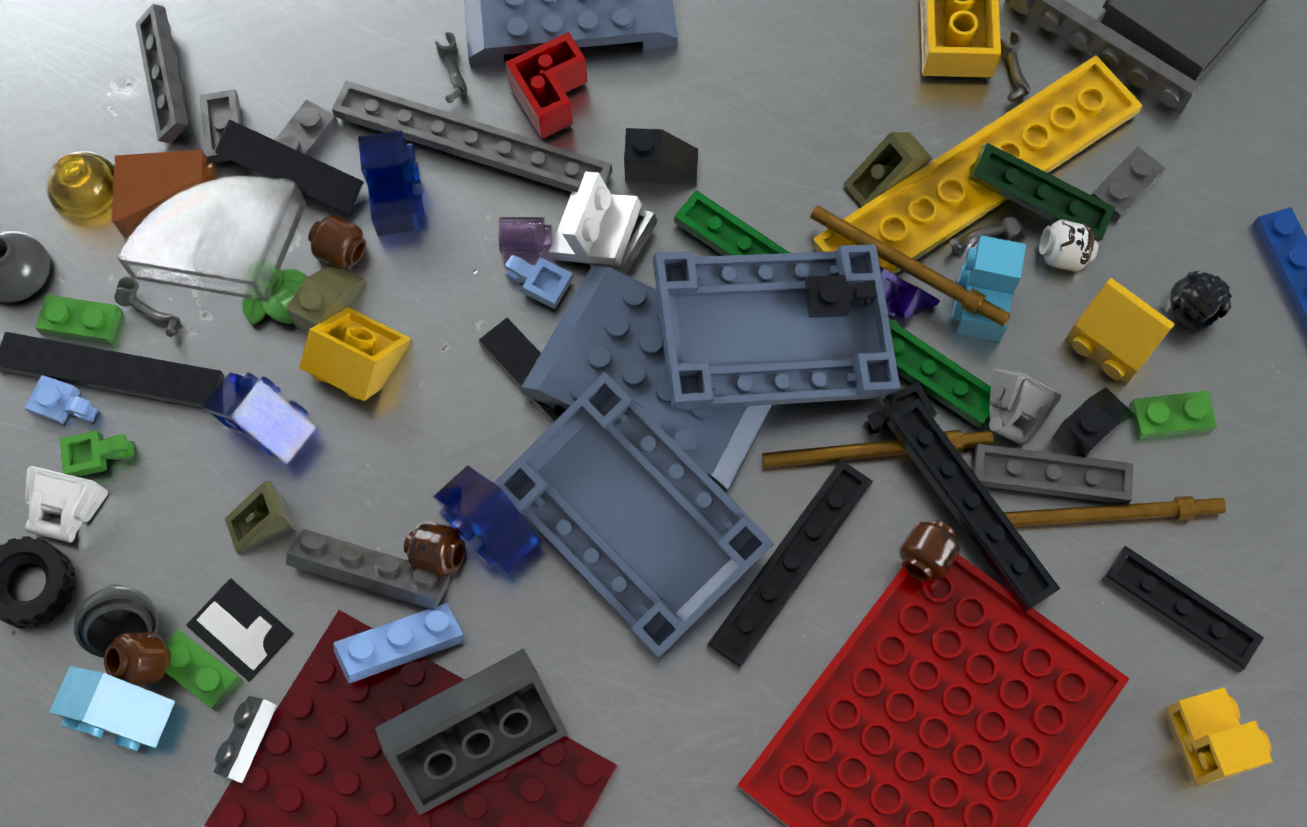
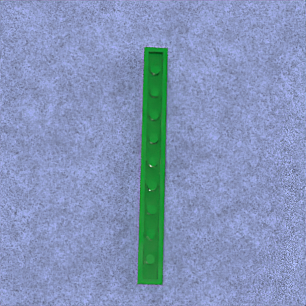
(914, 358)

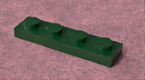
(1039, 190)

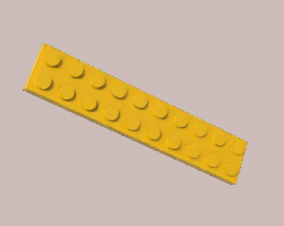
(1040, 131)

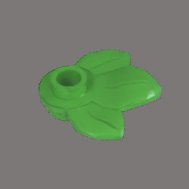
(283, 291)

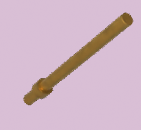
(971, 301)
(866, 450)
(1181, 508)

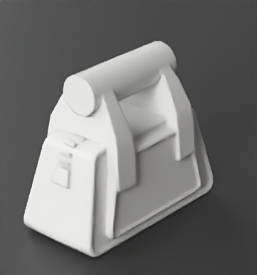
(63, 496)

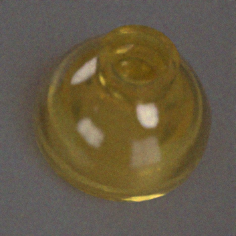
(87, 192)

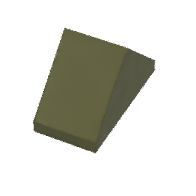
(259, 519)

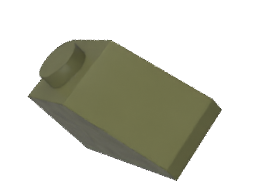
(886, 166)
(323, 296)

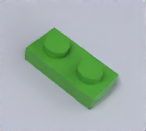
(78, 319)
(1173, 415)
(199, 671)

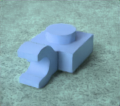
(541, 282)
(57, 400)

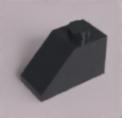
(658, 157)
(1092, 423)

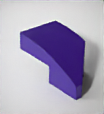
(904, 297)

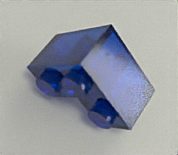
(391, 180)
(259, 413)
(488, 516)

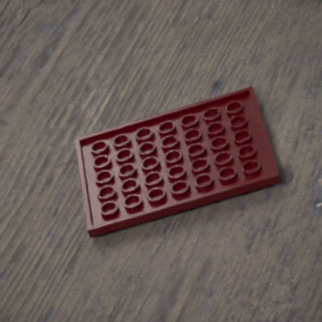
(328, 768)

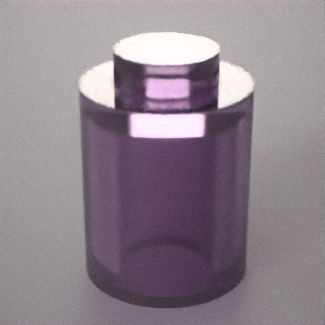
(524, 235)

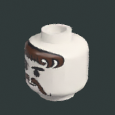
(1068, 245)

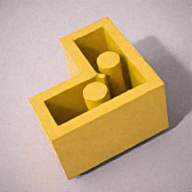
(1215, 739)

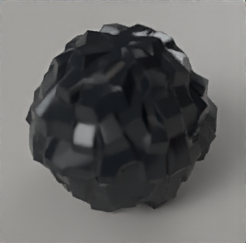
(1199, 300)

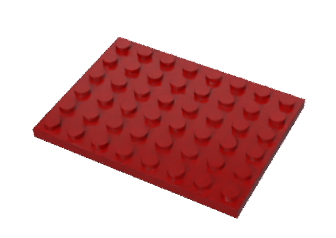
(937, 714)

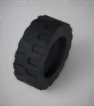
(57, 588)

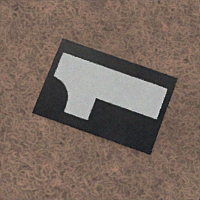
(239, 629)

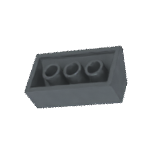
(470, 731)

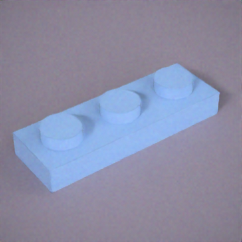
(397, 643)

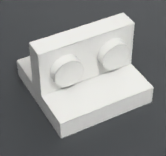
(595, 224)

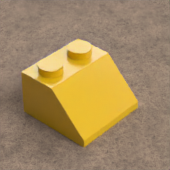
(1118, 331)
(353, 353)

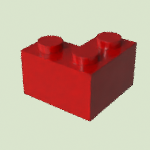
(543, 78)

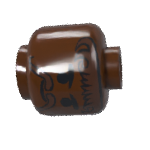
(435, 548)
(929, 551)

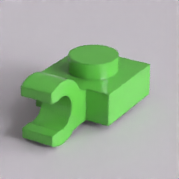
(88, 452)

